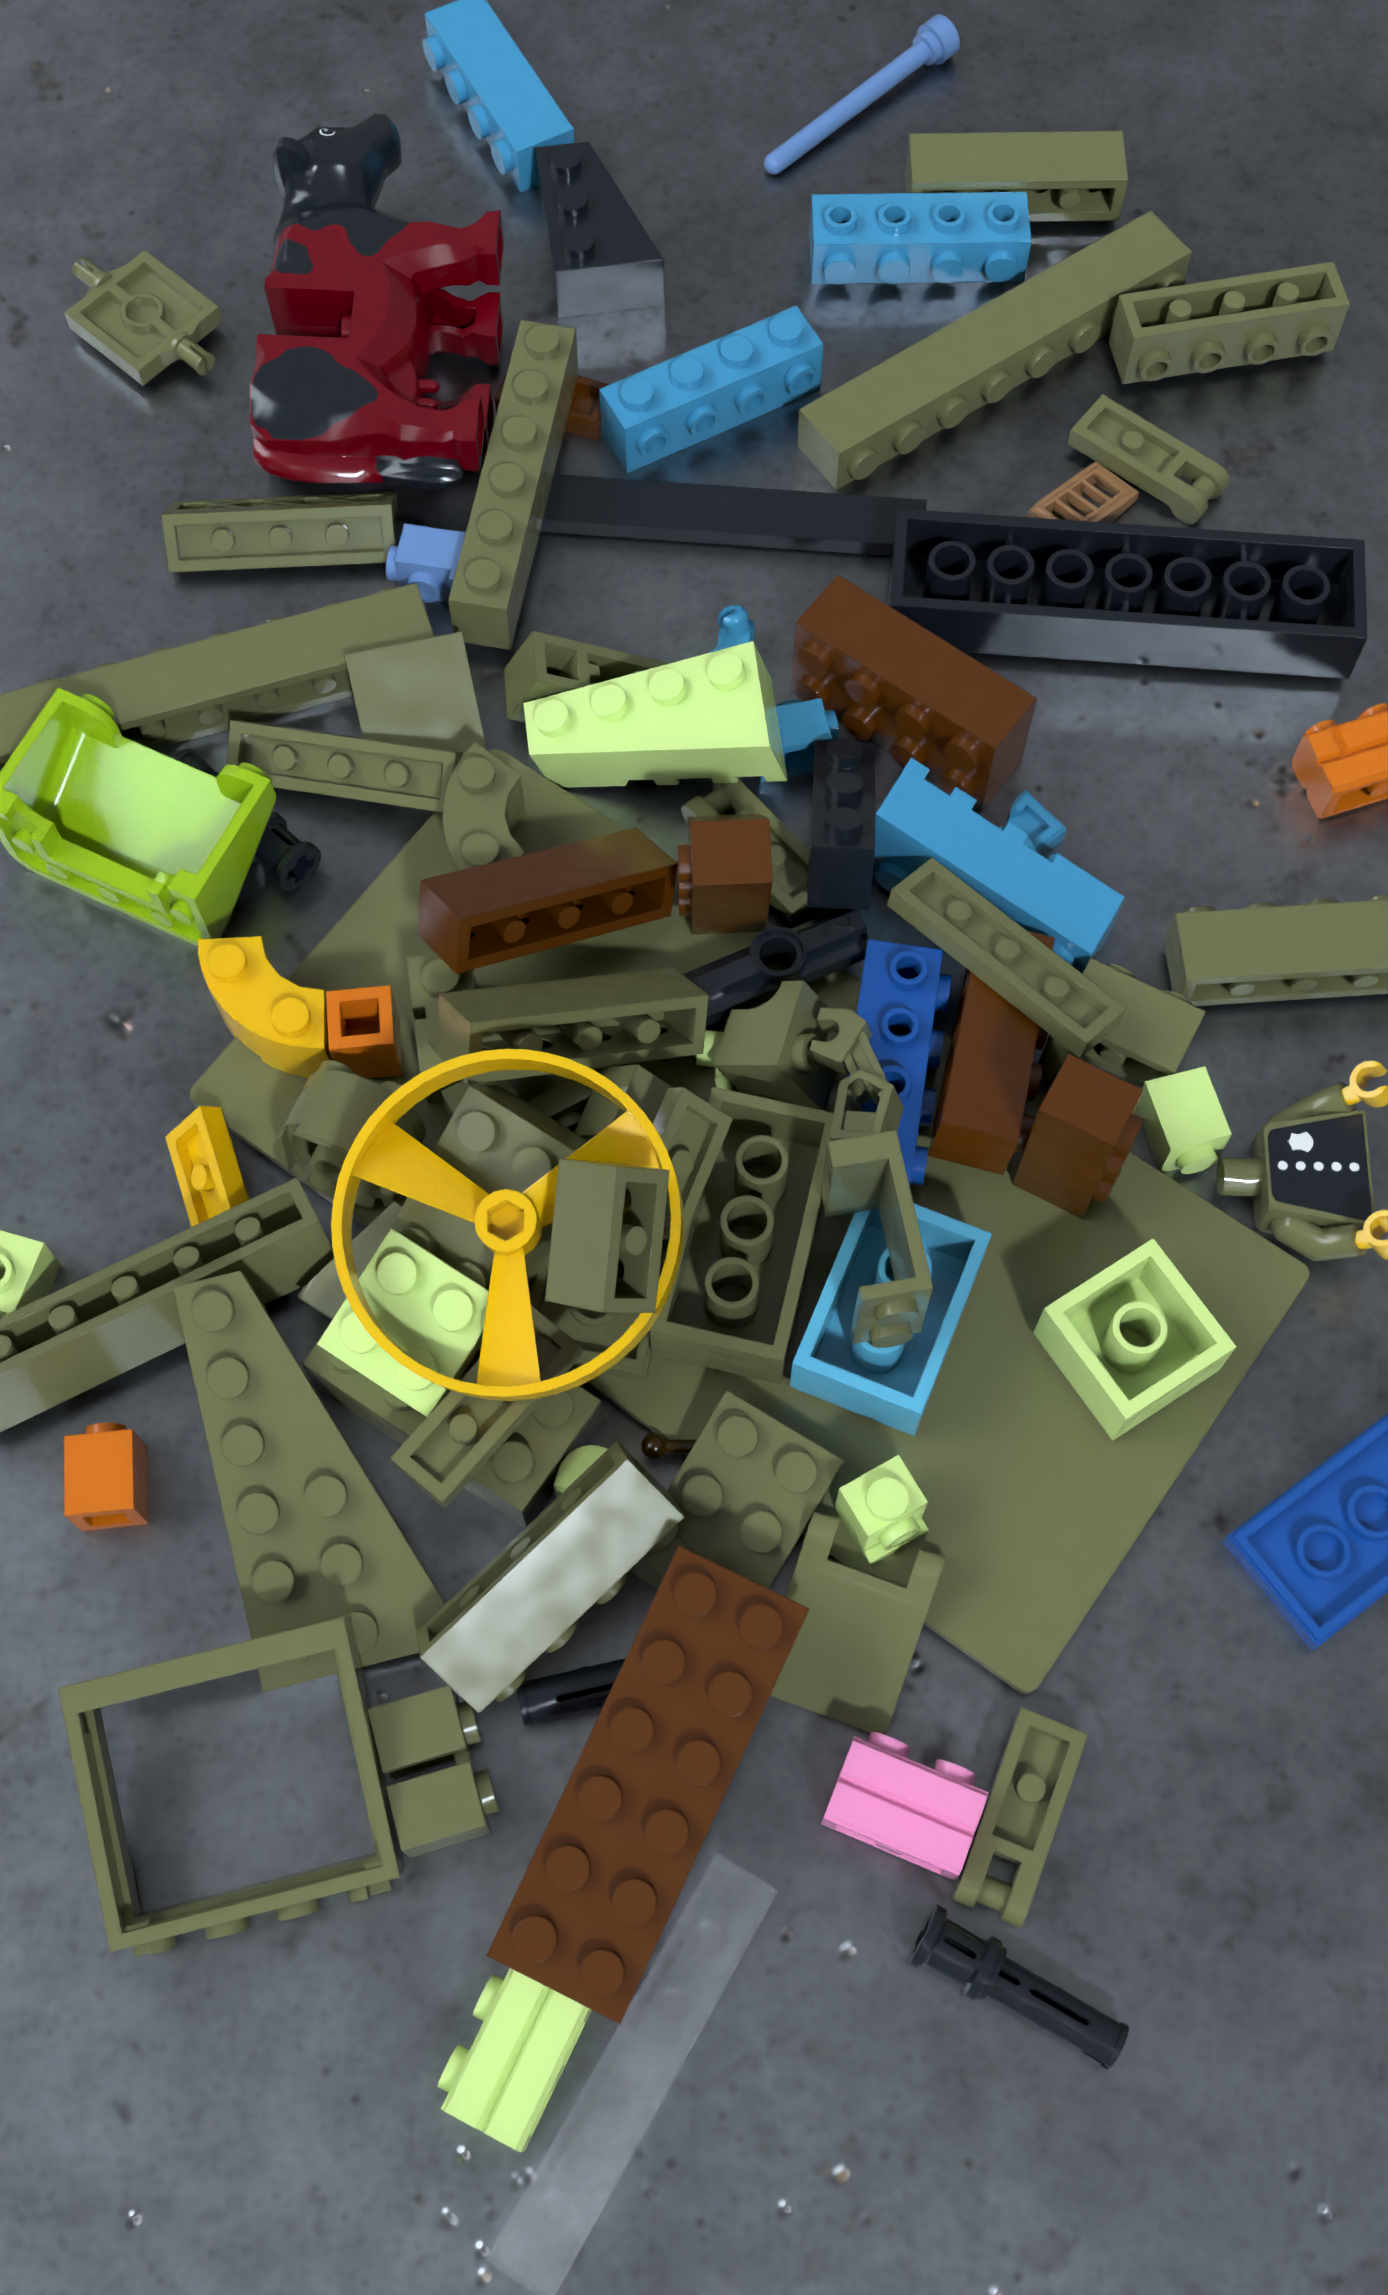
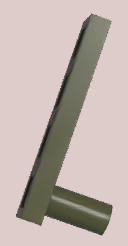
(1009, 962)

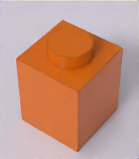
(365, 1031)
(105, 1478)

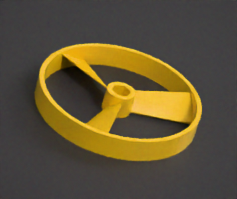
(504, 1221)

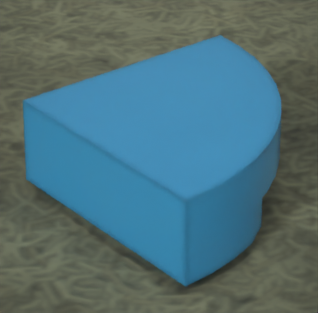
(1038, 822)

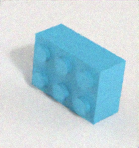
(897, 1380)

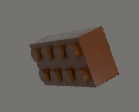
(910, 691)

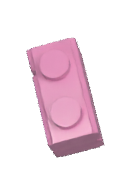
(905, 1805)

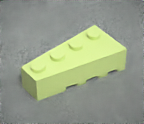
(663, 725)

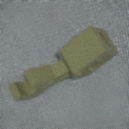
(853, 1054)

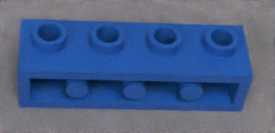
(899, 1002)

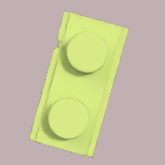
(514, 2058)

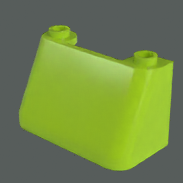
(131, 820)

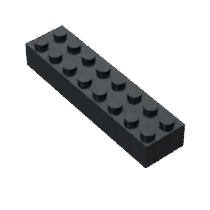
(1132, 592)

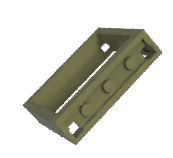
(228, 1910)

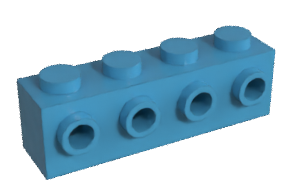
(930, 242)
(711, 389)

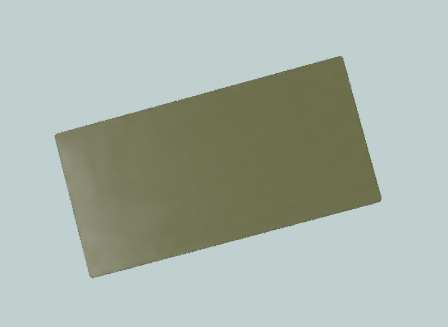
(1008, 1455)

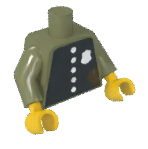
(1315, 1173)

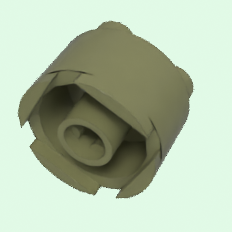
(326, 1123)

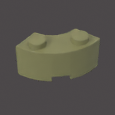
(482, 810)

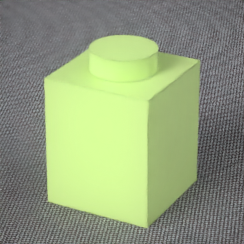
(1183, 1121)

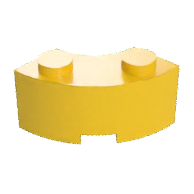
(263, 1009)

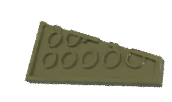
(293, 1495)

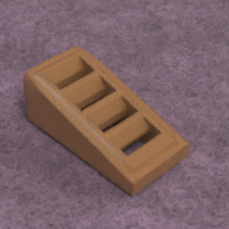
(1071, 492)

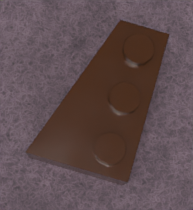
(725, 873)

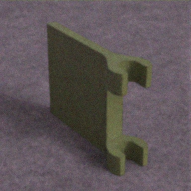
(856, 1632)

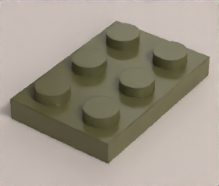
(744, 1494)

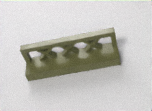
(279, 531)

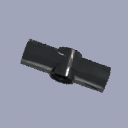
(807, 951)

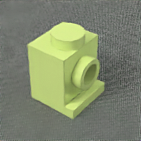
(882, 1510)

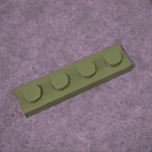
(344, 764)

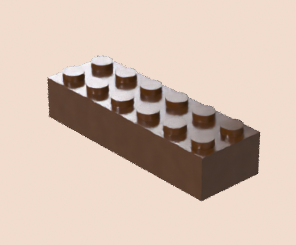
(648, 1784)

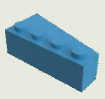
(995, 861)

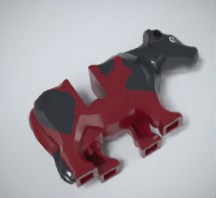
(362, 316)

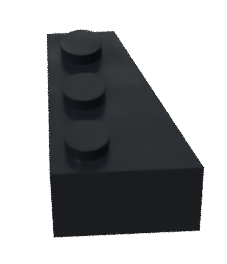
(593, 238)

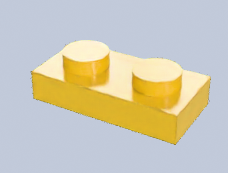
(206, 1164)

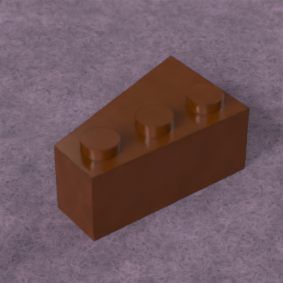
(1080, 1137)

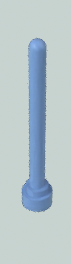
(934, 44)

